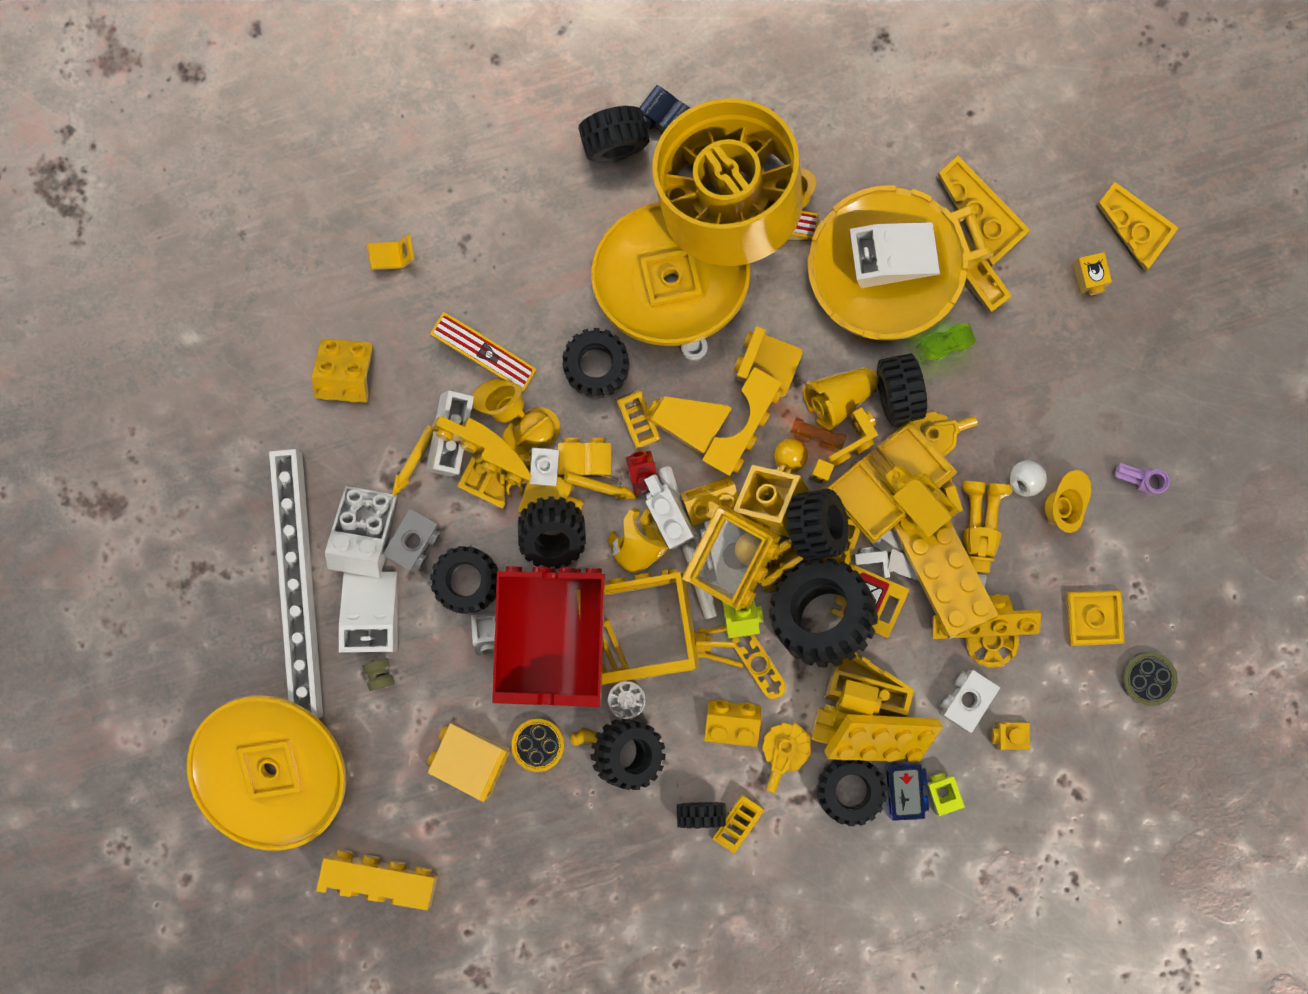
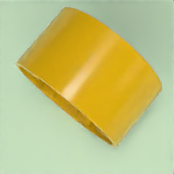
(720, 143)

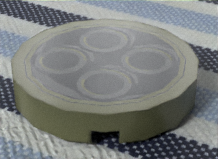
(1150, 679)

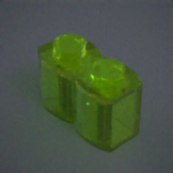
(951, 343)

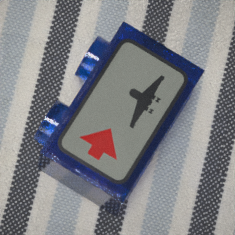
(906, 791)

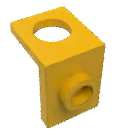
(390, 254)

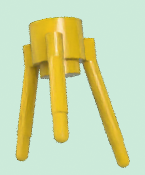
(705, 643)

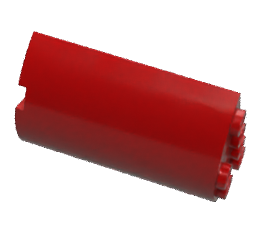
(541, 641)

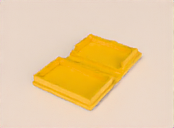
(868, 492)

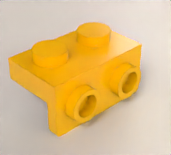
(733, 723)

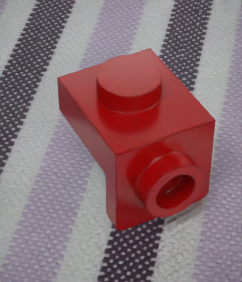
(640, 467)

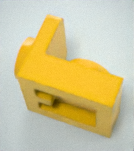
(1011, 735)

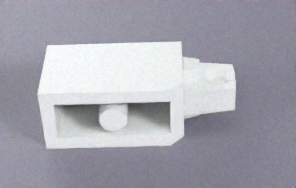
(669, 513)

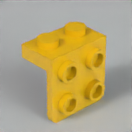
(769, 356)
(342, 370)
(863, 426)

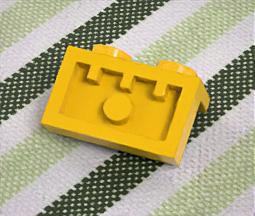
(704, 500)

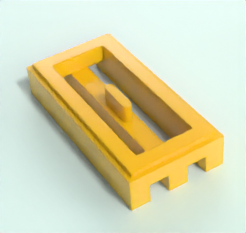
(607, 624)

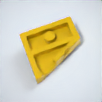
(484, 484)

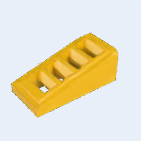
(637, 394)
(751, 805)

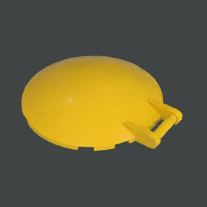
(900, 307)

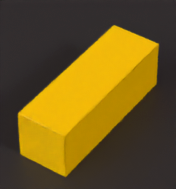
(821, 471)

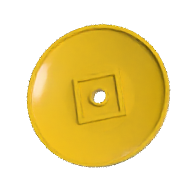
(639, 302)
(247, 801)

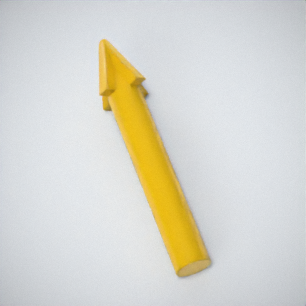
(402, 479)
(619, 492)

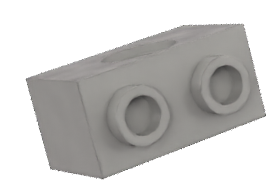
(398, 546)

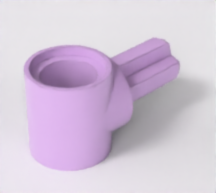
(1142, 477)

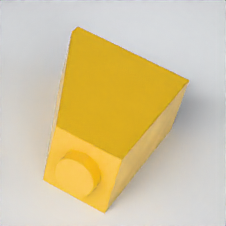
(688, 420)

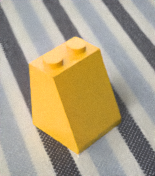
(468, 761)

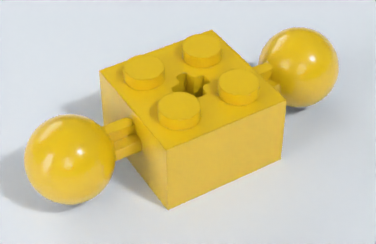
(769, 491)

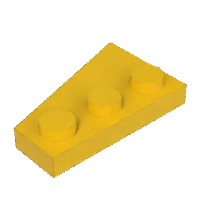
(1137, 224)

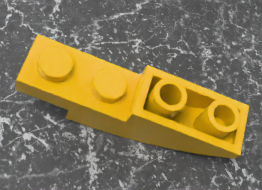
(494, 452)

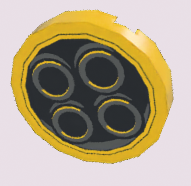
(537, 745)

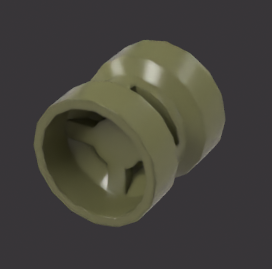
(376, 668)

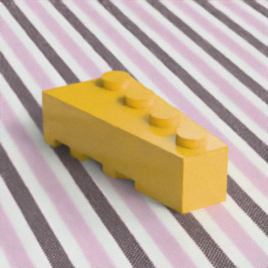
(377, 880)

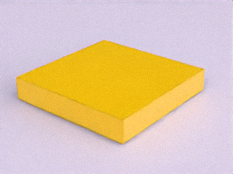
(1095, 618)

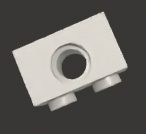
(983, 693)

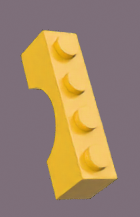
(759, 391)

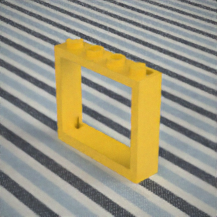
(645, 581)

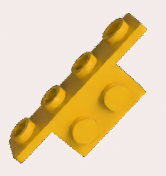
(1006, 624)

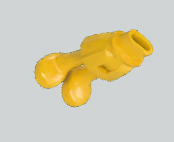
(979, 541)

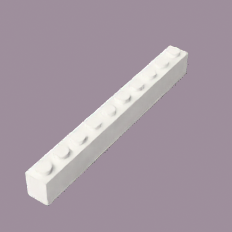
(296, 580)

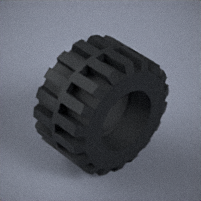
(613, 133)
(589, 341)
(902, 389)
(548, 516)
(818, 524)
(442, 573)
(647, 757)
(867, 808)

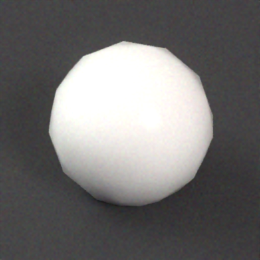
(1028, 478)

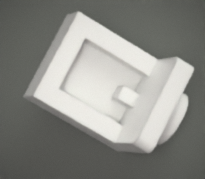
(869, 556)

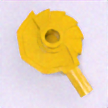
(943, 432)
(786, 749)

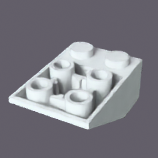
(894, 253)
(361, 532)
(369, 613)

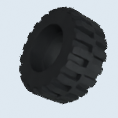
(805, 586)

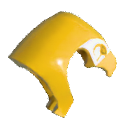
(634, 550)

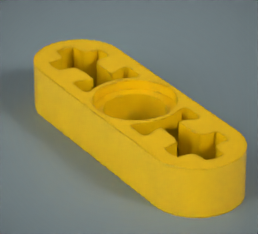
(764, 684)

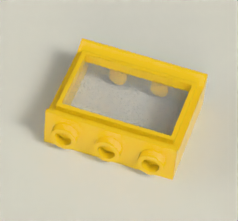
(732, 558)

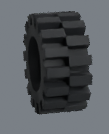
(701, 815)

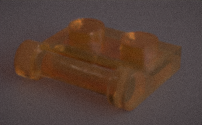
(827, 439)

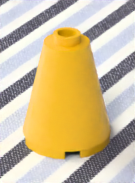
(838, 395)

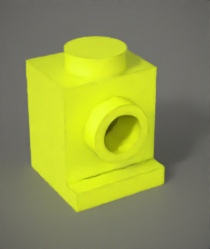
(742, 621)
(951, 801)

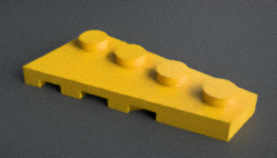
(996, 220)

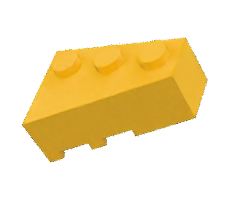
(894, 693)

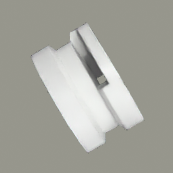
(626, 700)

